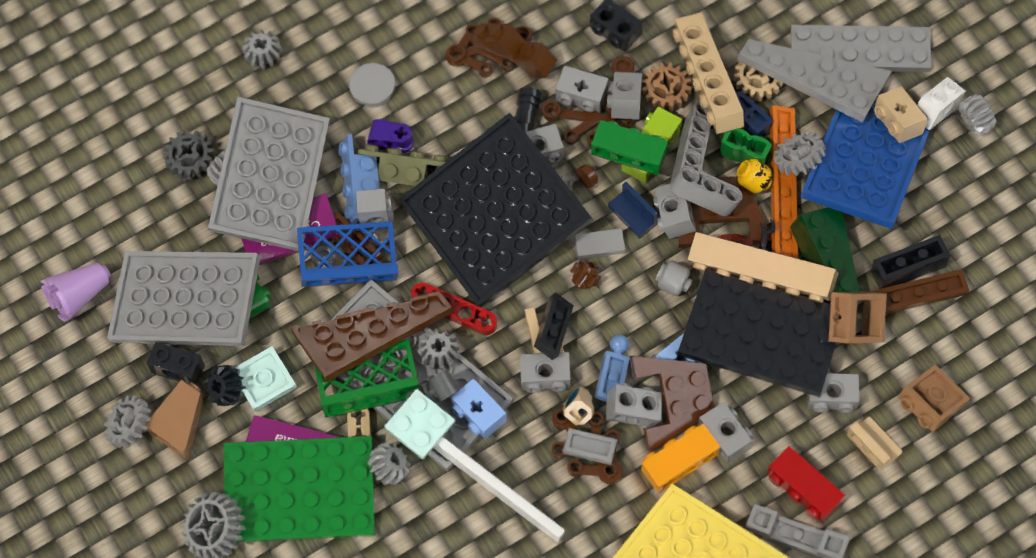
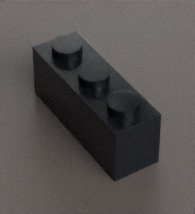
(910, 262)

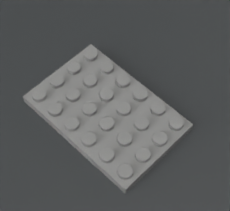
(268, 173)
(184, 298)

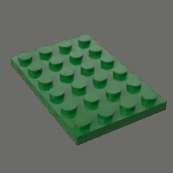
(302, 488)

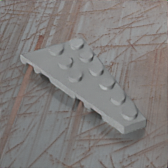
(832, 81)

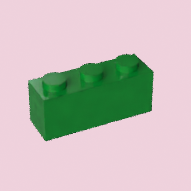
(629, 147)

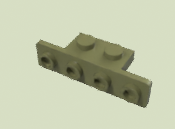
(400, 167)

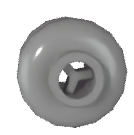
(673, 278)

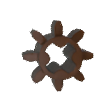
(585, 274)

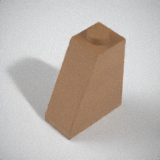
(178, 418)

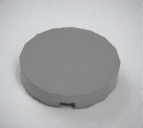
(372, 85)

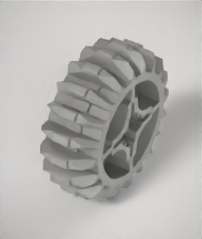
(223, 532)

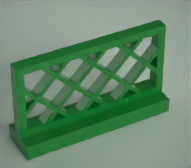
(376, 395)

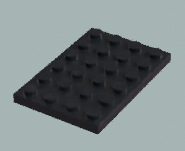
(759, 333)

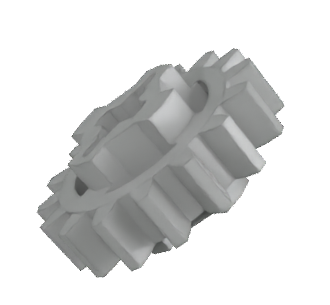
(799, 153)
(127, 421)

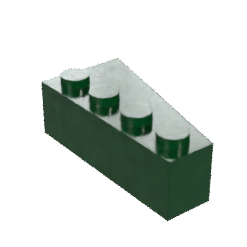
(825, 242)

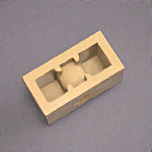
(900, 114)

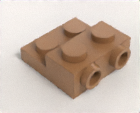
(933, 398)

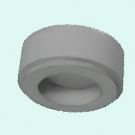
(323, 251)

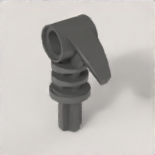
(436, 389)

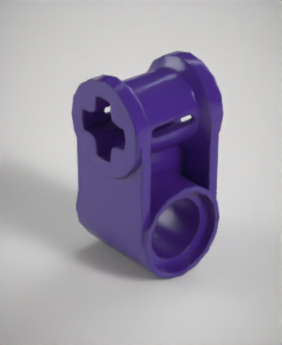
(390, 135)

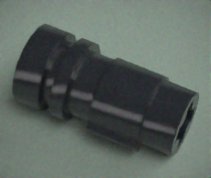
(527, 104)

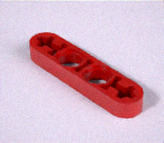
(458, 304)

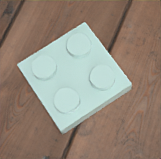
(265, 379)
(419, 424)

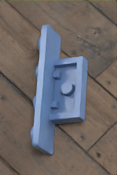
(359, 174)

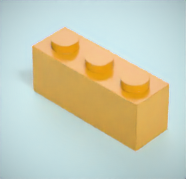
(680, 457)

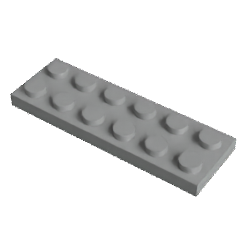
(875, 46)

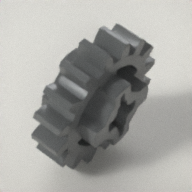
(188, 157)

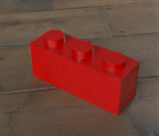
(805, 485)

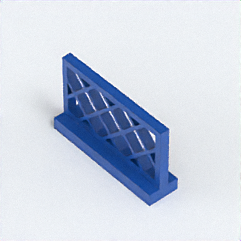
(347, 274)

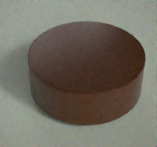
(623, 64)
(587, 176)

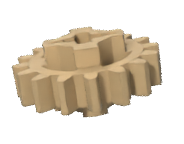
(755, 82)

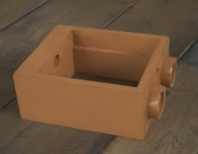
(845, 304)

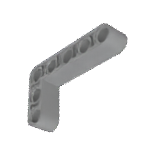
(687, 177)

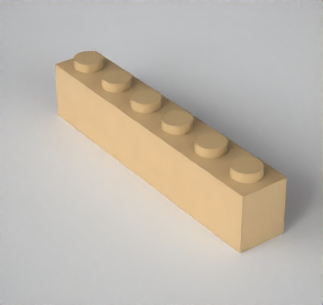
(763, 266)

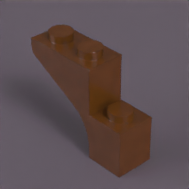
(509, 44)

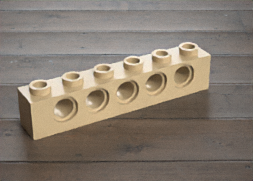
(709, 73)

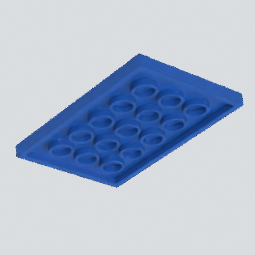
(864, 169)

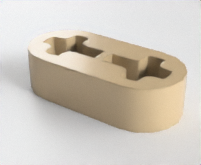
(365, 426)

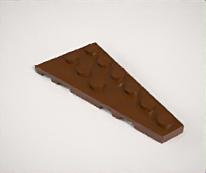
(359, 335)

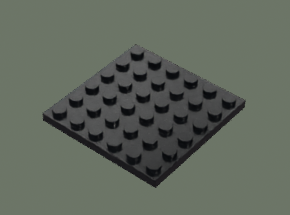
(495, 210)

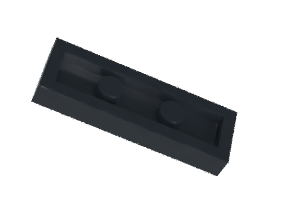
(553, 326)

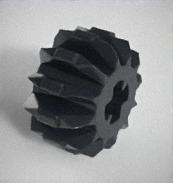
(225, 385)

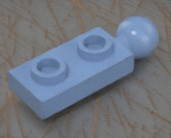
(613, 367)

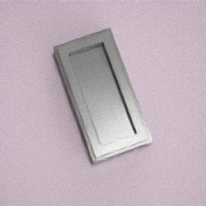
(599, 243)
(590, 446)

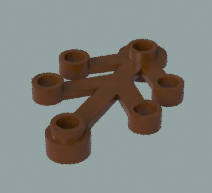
(467, 53)
(589, 120)
(590, 470)

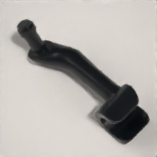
(764, 236)

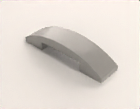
(796, 535)

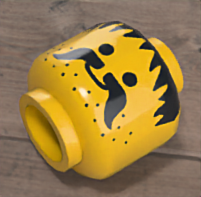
(754, 175)

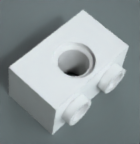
(940, 101)

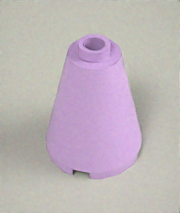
(74, 288)

